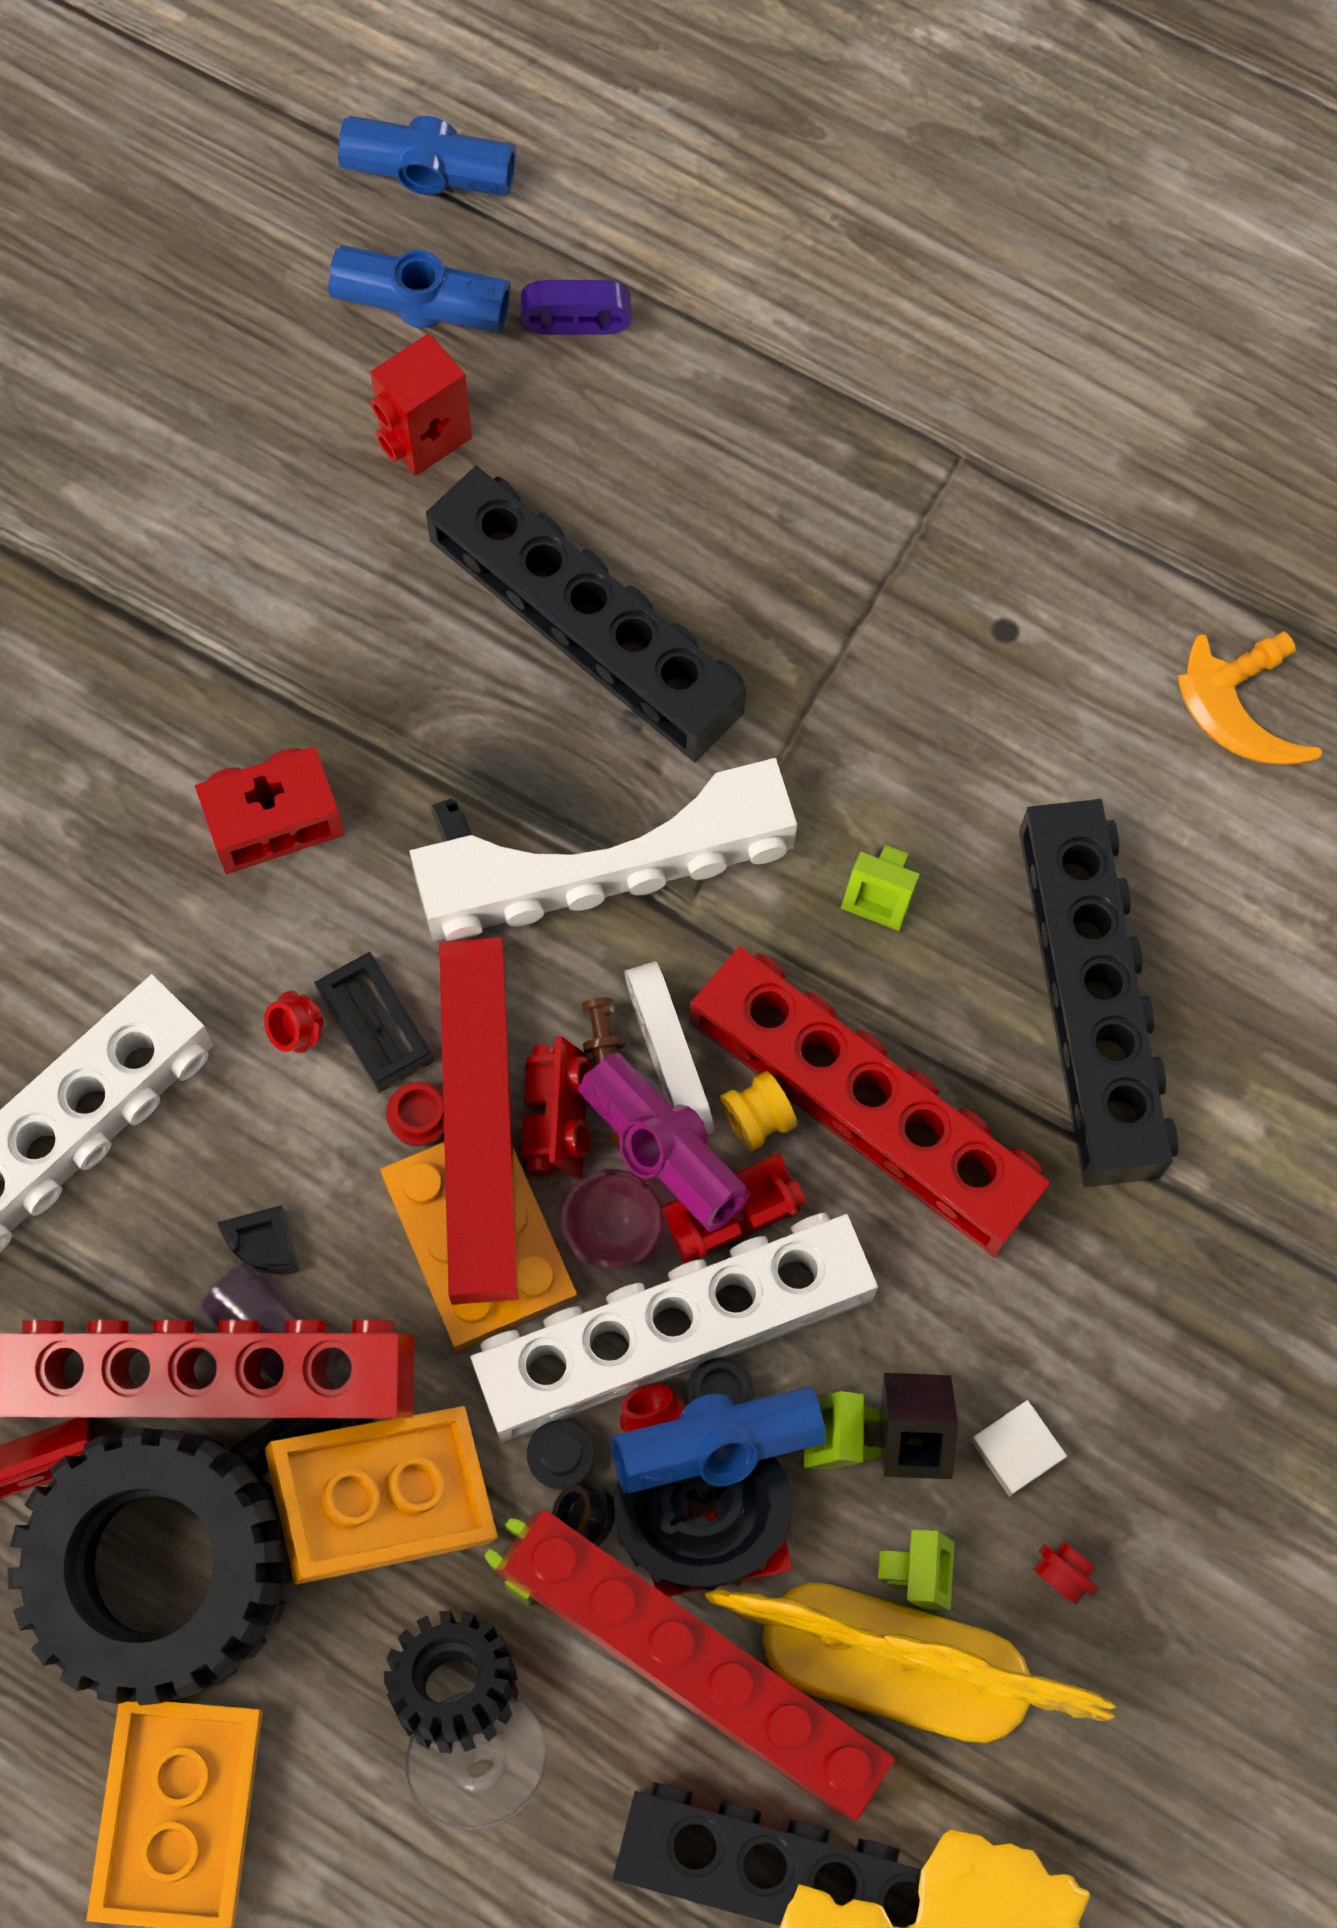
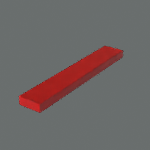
(477, 1123)

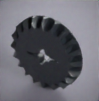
(702, 1552)

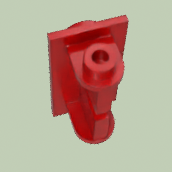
(561, 1133)
(770, 1200)

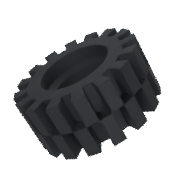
(471, 1714)

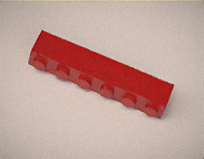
(695, 1665)

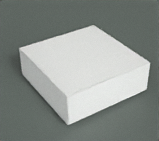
(1018, 1448)

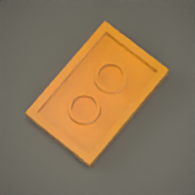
(543, 1281)
(379, 1494)
(175, 1816)

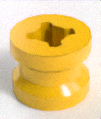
(758, 1111)

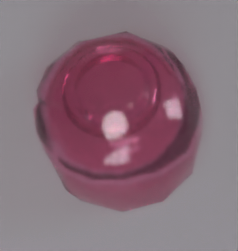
(612, 1219)

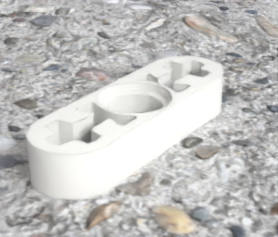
(666, 1040)

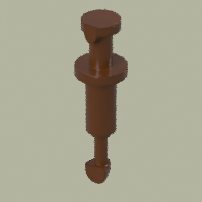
(603, 1042)

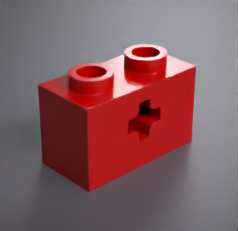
(420, 405)
(301, 816)

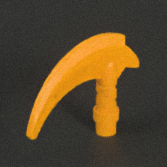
(1215, 707)

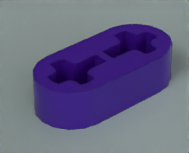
(575, 307)

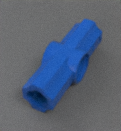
(427, 155)
(389, 284)
(717, 1440)

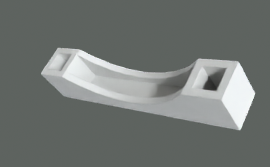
(481, 885)

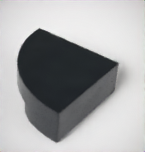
(450, 820)
(262, 1240)

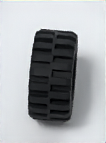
(61, 1549)

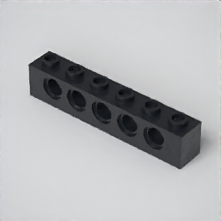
(686, 717)
(1105, 1147)
(650, 1861)

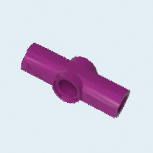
(664, 1142)

